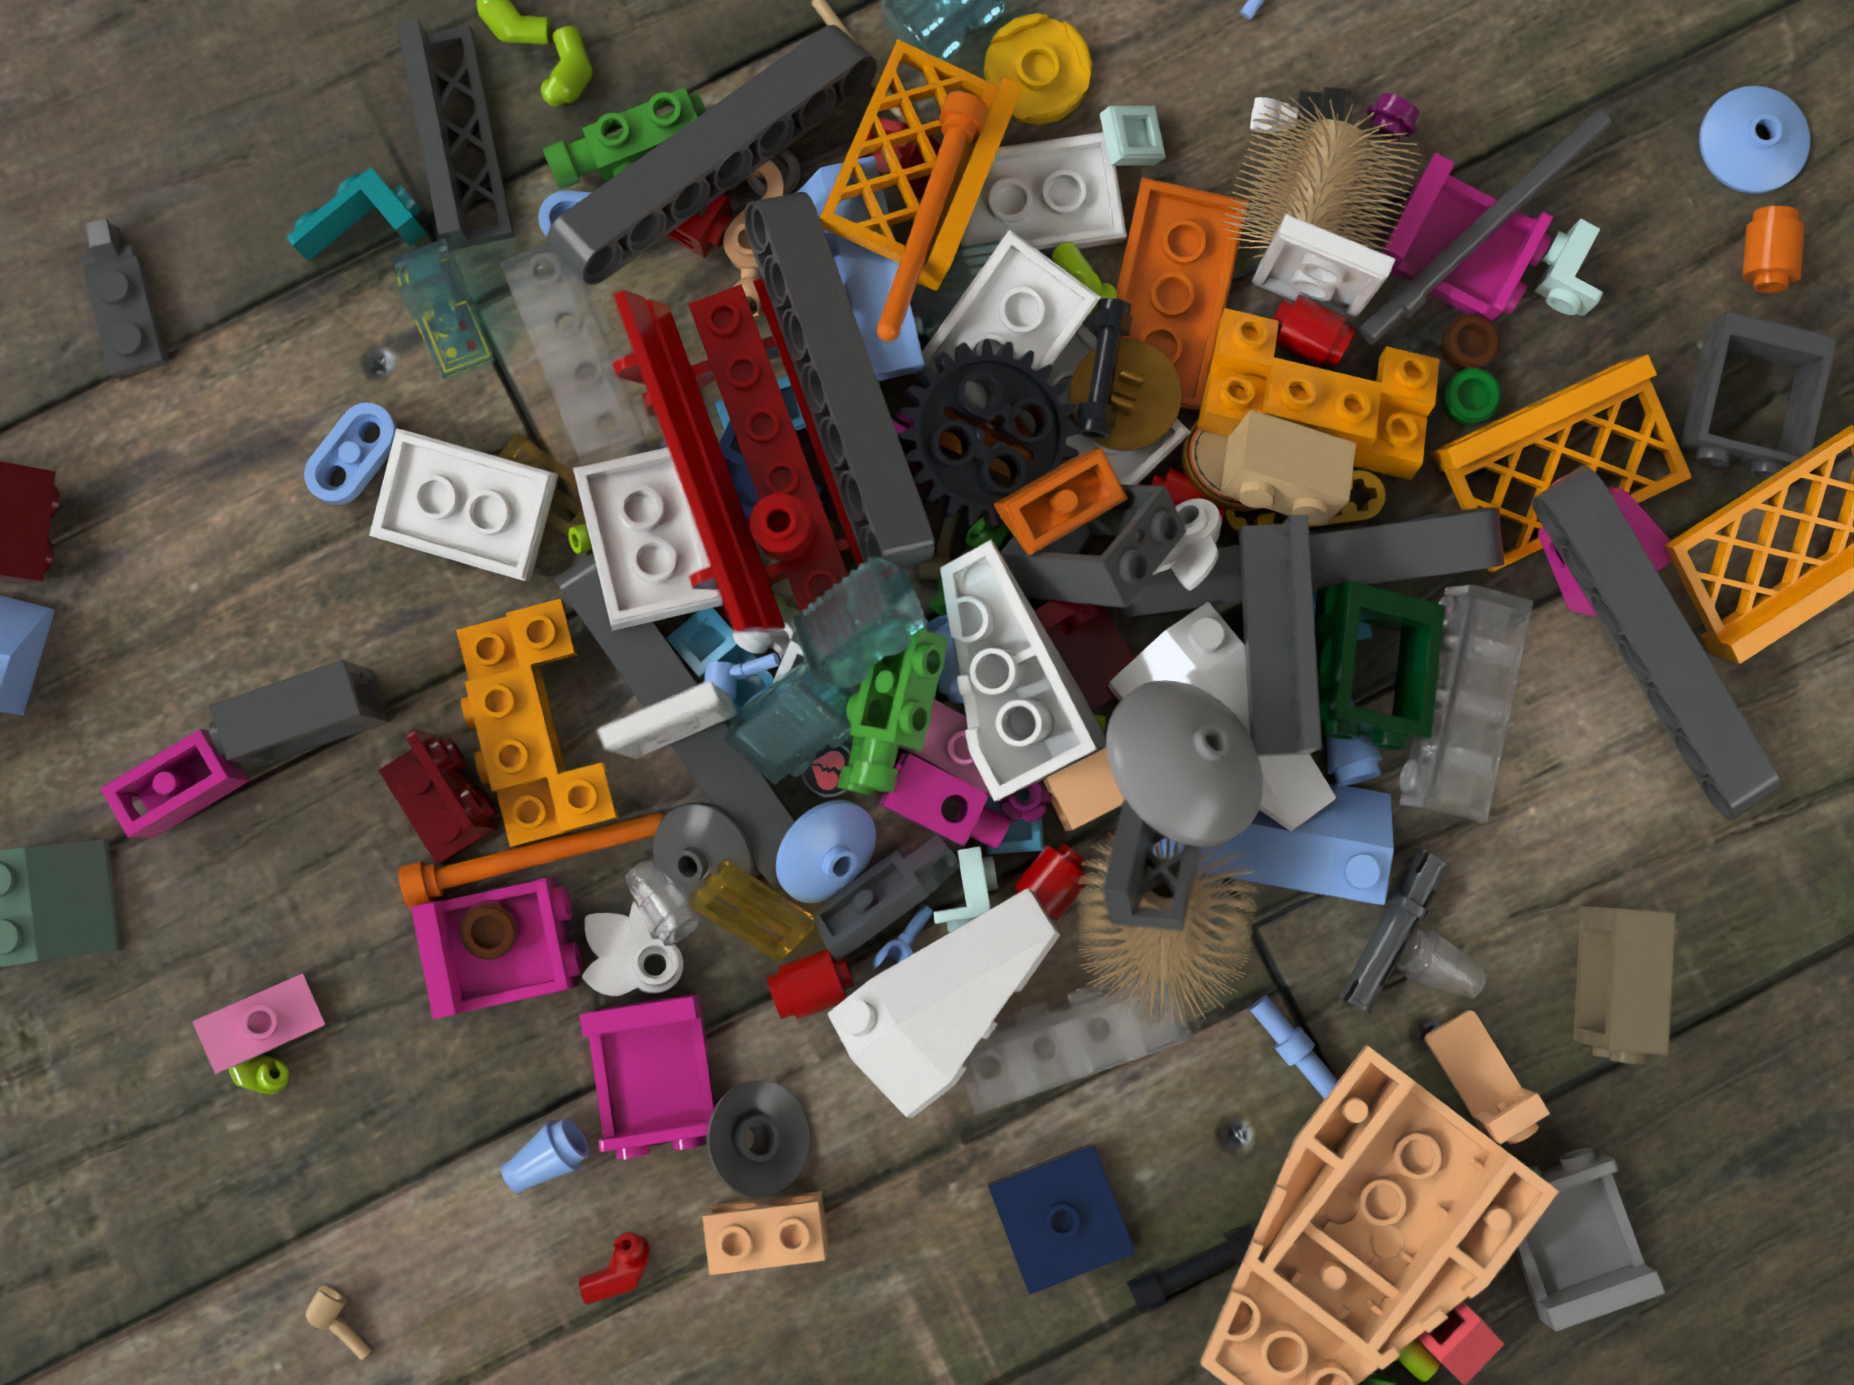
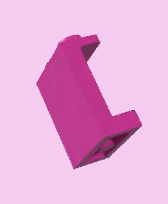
(1441, 211)
(535, 966)
(651, 1074)

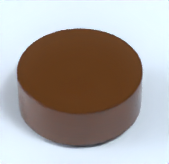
(1470, 342)
(489, 929)

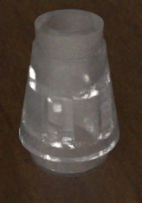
(661, 904)
(1441, 965)

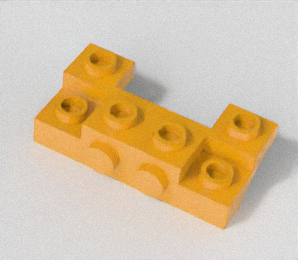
(1380, 416)
(518, 730)

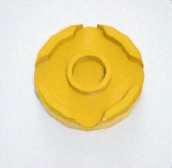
(1047, 60)

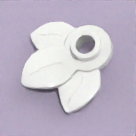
(1196, 550)
(621, 950)

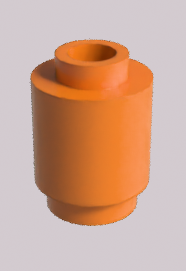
(1773, 249)

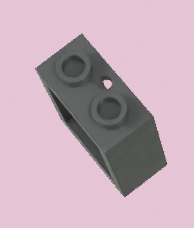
(1772, 343)
(1146, 534)
(298, 714)

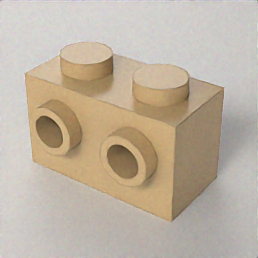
(1287, 468)

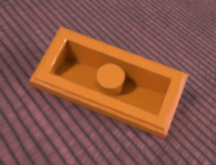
(1061, 500)

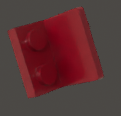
(1087, 646)
(438, 796)

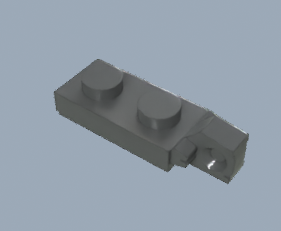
(122, 303)
(882, 895)

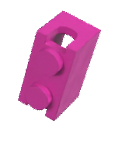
(172, 786)

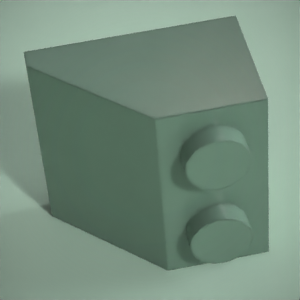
(57, 902)

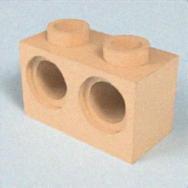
(1084, 790)
(765, 1233)

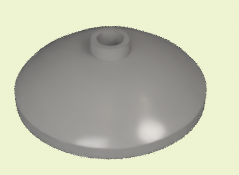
(1184, 763)

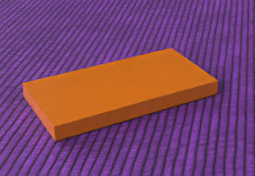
(1180, 276)

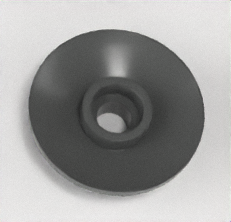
(705, 835)
(779, 1138)

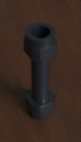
(1111, 322)
(1151, 1288)

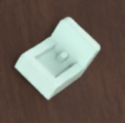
(1564, 258)
(977, 878)

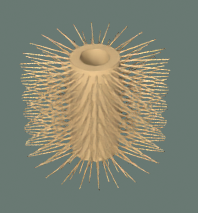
(1323, 178)
(1164, 951)

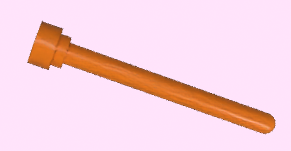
(961, 121)
(424, 882)

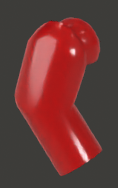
(623, 1271)

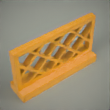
(969, 176)
(1558, 414)
(1802, 590)

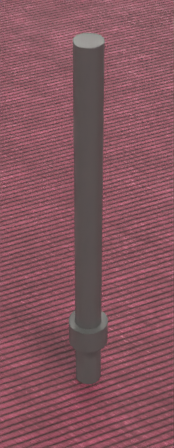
(1410, 295)

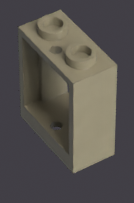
(1624, 982)

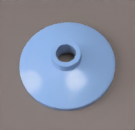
(1737, 153)
(825, 850)

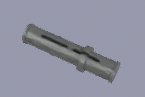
(1395, 929)

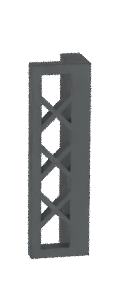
(435, 139)
(1280, 638)
(1129, 879)

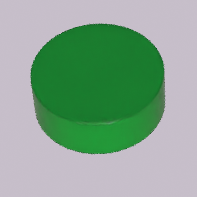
(1471, 397)

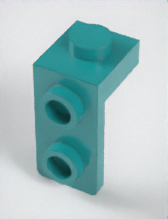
(353, 201)

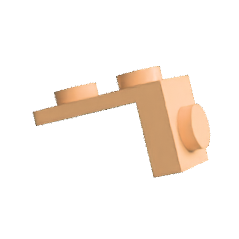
(1484, 1080)

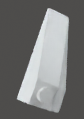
(1213, 658)
(1015, 688)
(931, 1009)

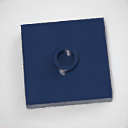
(1061, 1218)

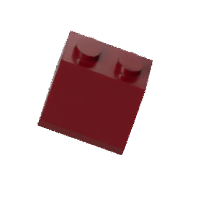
(26, 508)

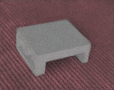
(1582, 1248)

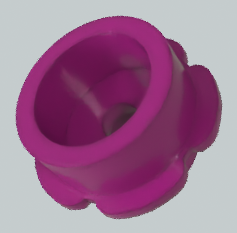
(1393, 109)
(1030, 809)

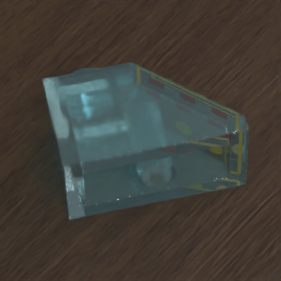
(442, 308)

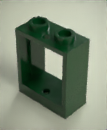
(1336, 631)

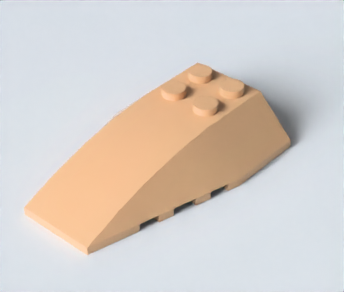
(1370, 1234)

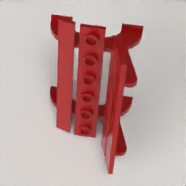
(765, 435)

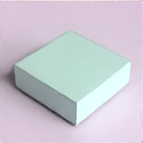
(1132, 135)

